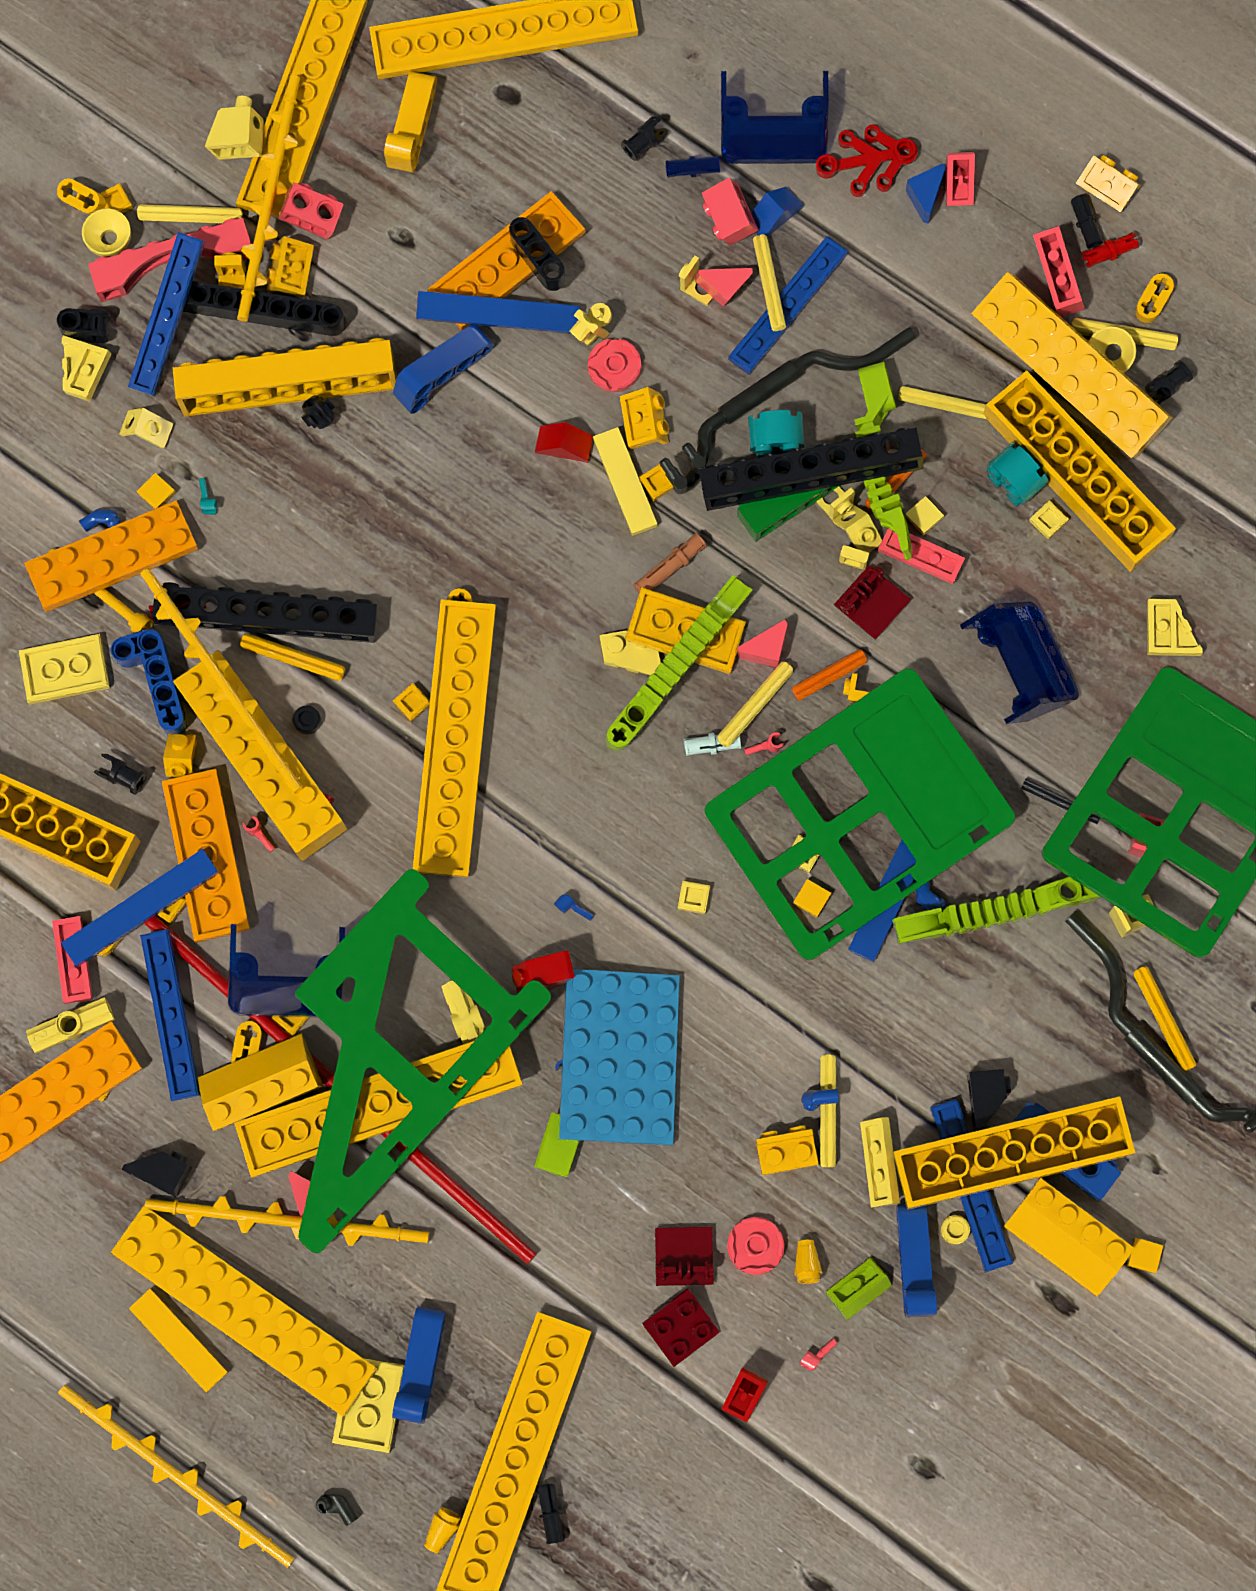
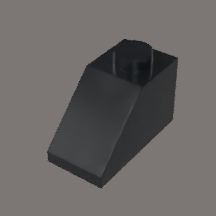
(986, 1094)
(161, 1171)

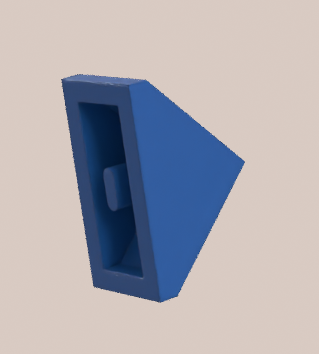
(924, 190)
(774, 210)

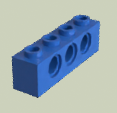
(1094, 1185)

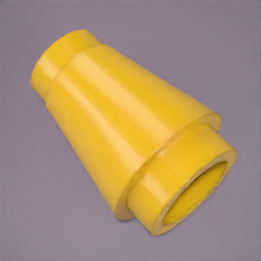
(807, 1263)
(442, 1528)

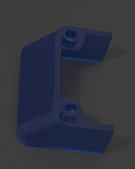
(774, 138)
(1029, 656)
(265, 995)

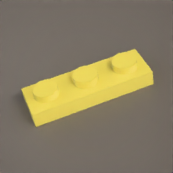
(879, 1162)

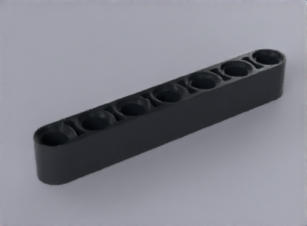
(267, 305)

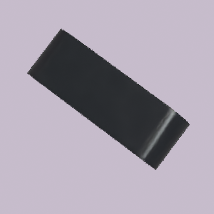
(535, 242)

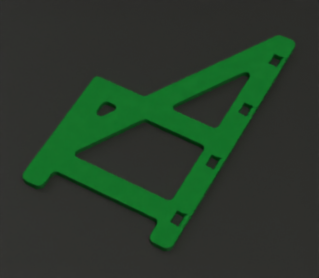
(366, 959)

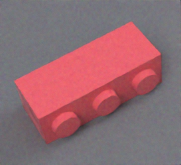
(1059, 272)

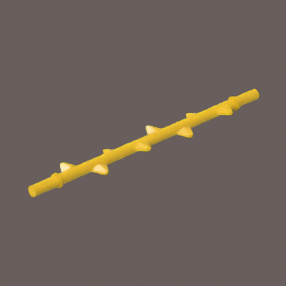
(264, 207)
(225, 691)
(275, 1216)
(188, 1480)

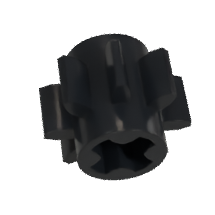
(318, 412)

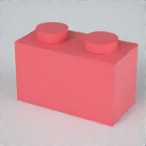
(729, 211)

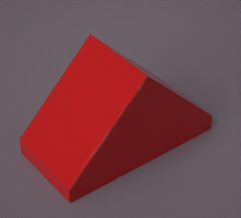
(564, 442)
(744, 1395)

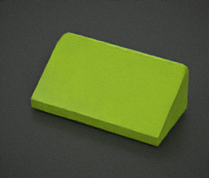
(554, 1154)
(859, 1288)

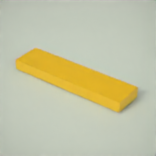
(178, 1340)

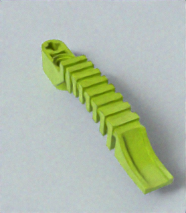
(879, 401)
(678, 661)
(973, 917)

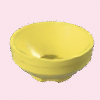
(102, 222)
(1114, 335)

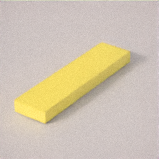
(625, 481)

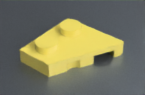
(82, 367)
(1168, 630)
(628, 655)

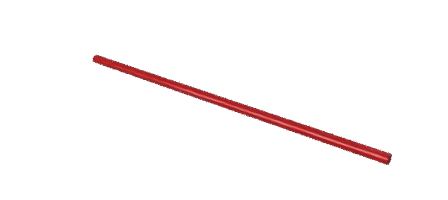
(327, 1076)

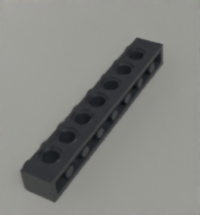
(824, 475)
(277, 623)

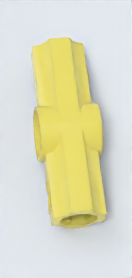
(464, 1014)
(53, 1032)

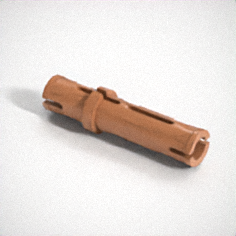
(678, 558)

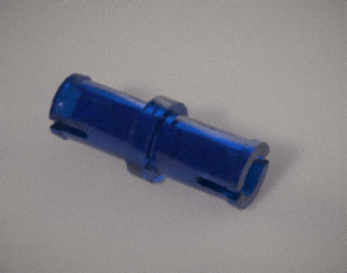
(692, 166)

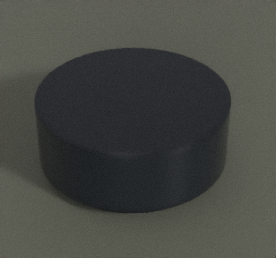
(306, 719)

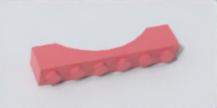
(118, 274)

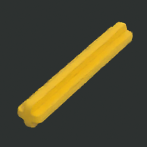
(292, 657)
(1164, 1018)

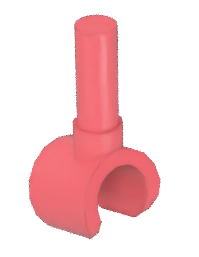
(765, 745)
(257, 831)
(811, 1361)

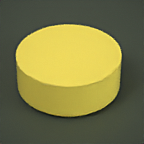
(955, 1230)

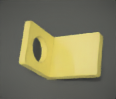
(688, 283)
(147, 426)
(840, 505)
(859, 529)

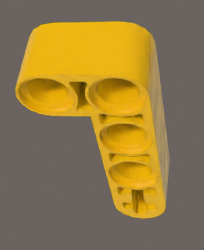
(405, 143)

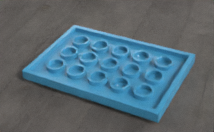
(619, 1057)

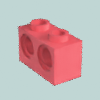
(309, 217)

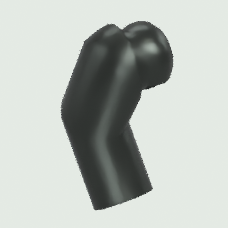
(336, 1504)

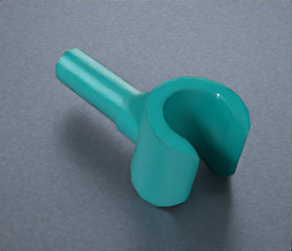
(208, 505)

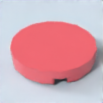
(614, 365)
(755, 1246)

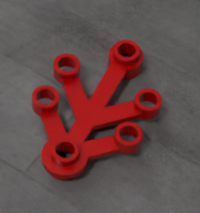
(870, 158)

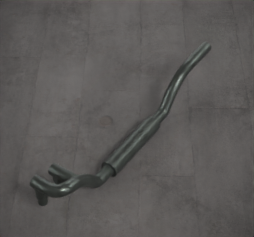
(760, 392)
(1146, 1047)

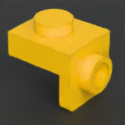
(230, 270)
(849, 689)
(179, 755)

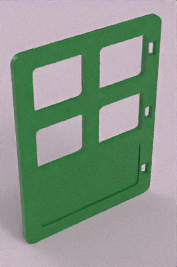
(1209, 755)
(913, 773)

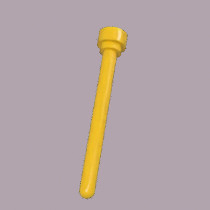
(136, 621)

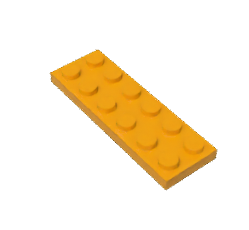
(497, 266)
(110, 556)
(199, 823)
(64, 1088)

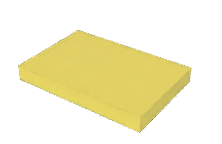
(64, 669)
(370, 1417)

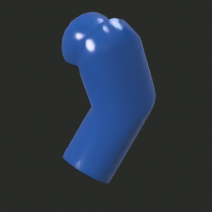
(928, 899)

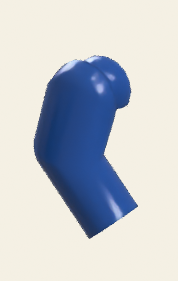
(98, 516)
(813, 1098)

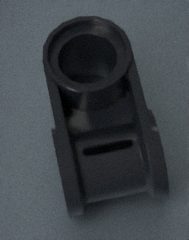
(90, 324)

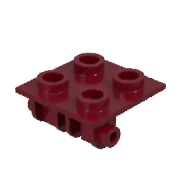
(872, 601)
(684, 1256)
(680, 1327)

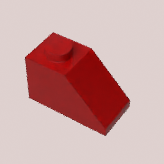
(548, 970)

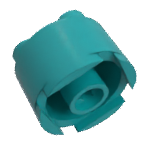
(775, 432)
(1016, 474)

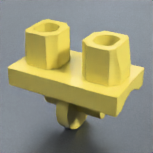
(590, 325)

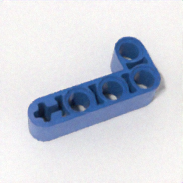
(439, 366)
(157, 683)
(915, 1262)
(420, 1365)

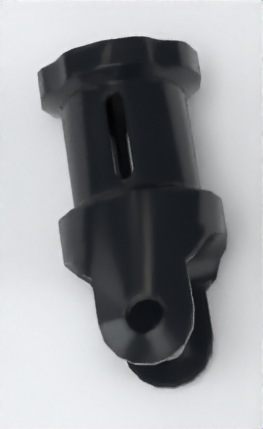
(643, 138)
(1167, 383)
(123, 775)

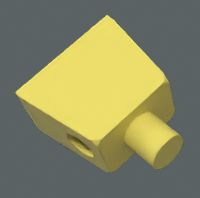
(236, 132)

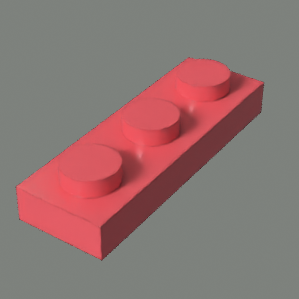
(925, 556)
(74, 980)

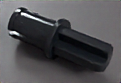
(1086, 221)
(550, 1514)

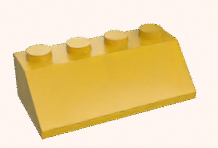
(258, 1082)
(1069, 1237)

